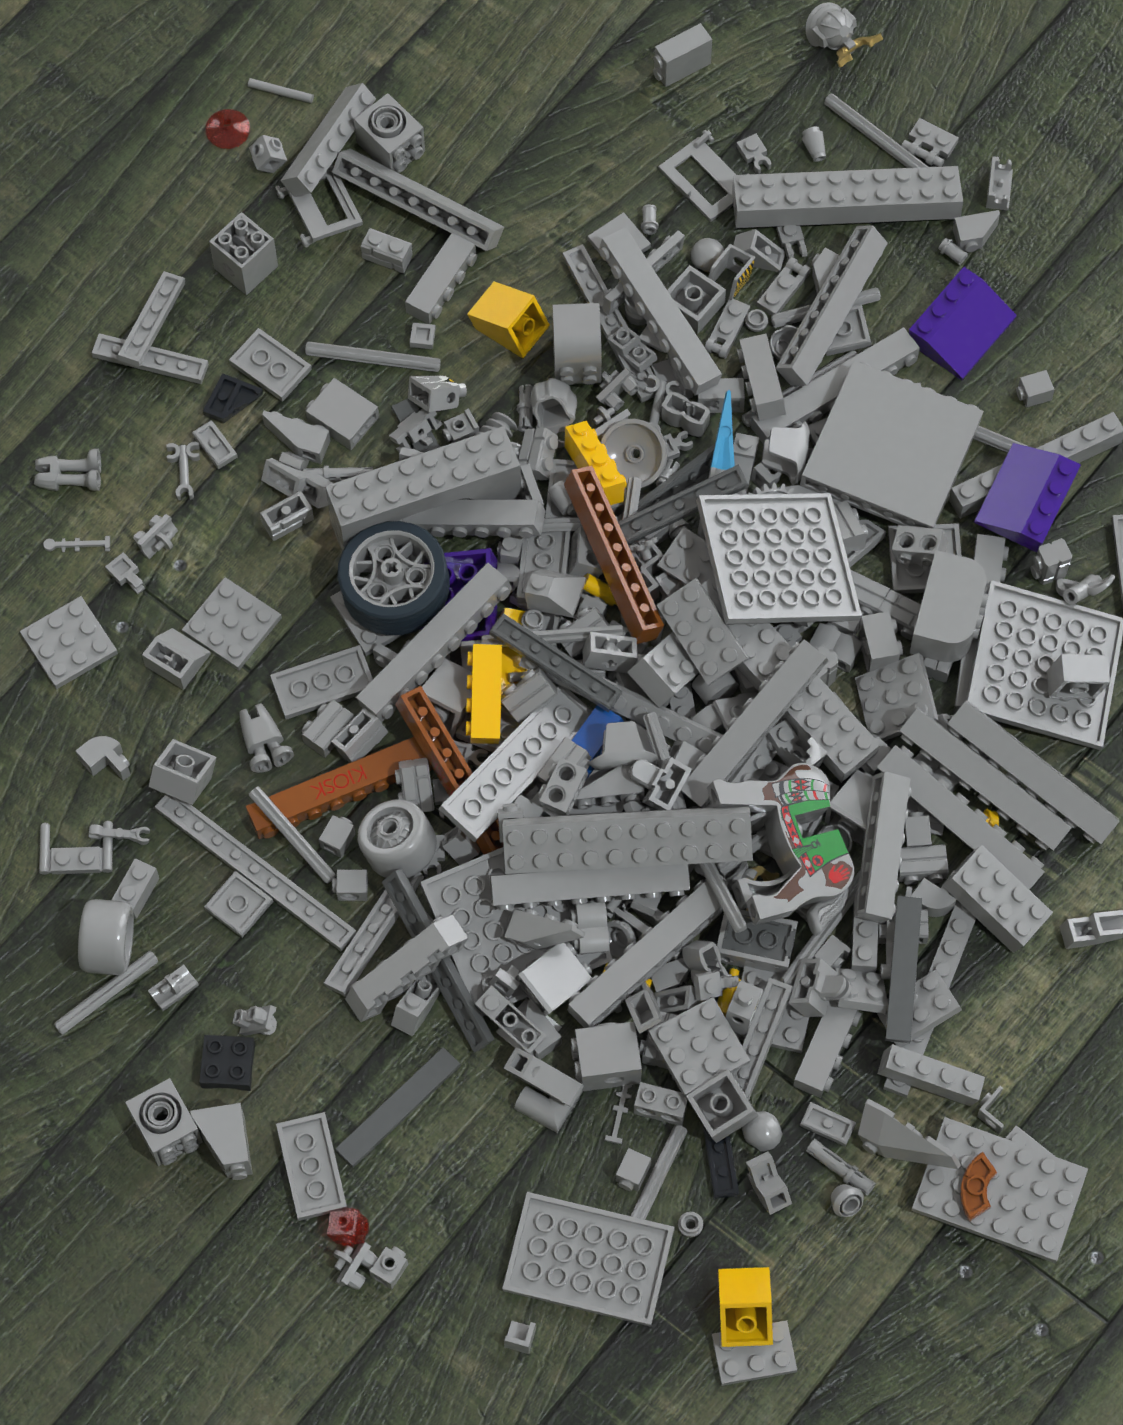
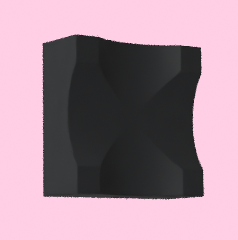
(227, 1062)

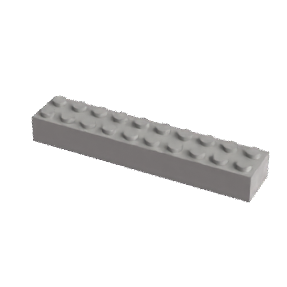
(847, 196)
(816, 709)
(627, 839)

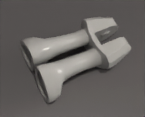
(54, 466)

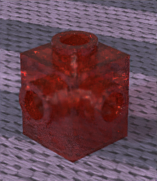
(347, 1227)

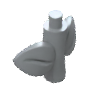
(1077, 591)

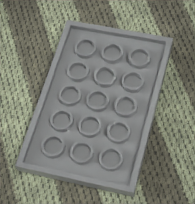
(1028, 1197)
(588, 1259)

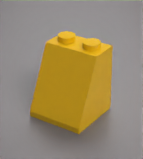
(509, 318)
(745, 1307)

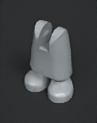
(263, 731)

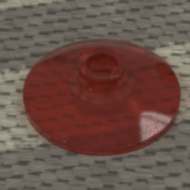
(227, 136)

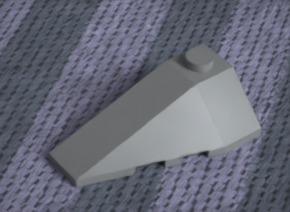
(893, 1140)

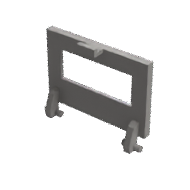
(712, 165)
(312, 217)

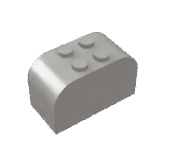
(577, 343)
(950, 608)

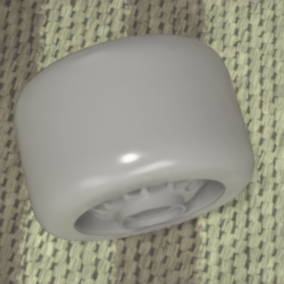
(397, 838)
(105, 937)

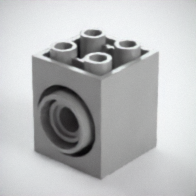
(389, 134)
(243, 253)
(606, 1056)
(167, 1137)

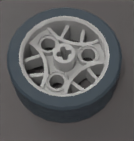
(393, 578)

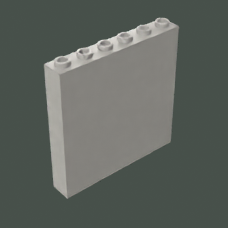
(891, 447)

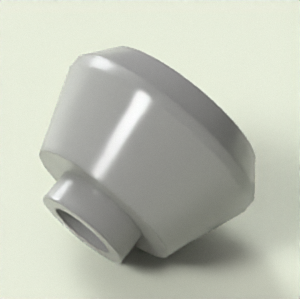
(846, 1200)

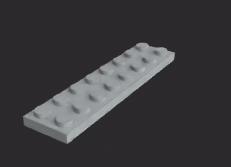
(514, 763)

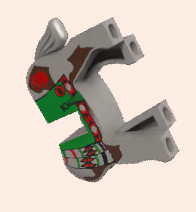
(813, 867)

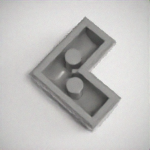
(543, 1110)

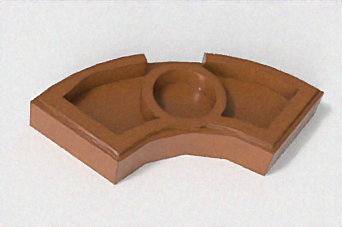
(974, 1186)

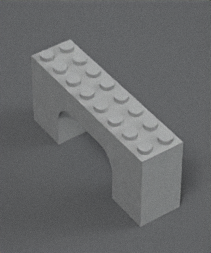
(471, 468)

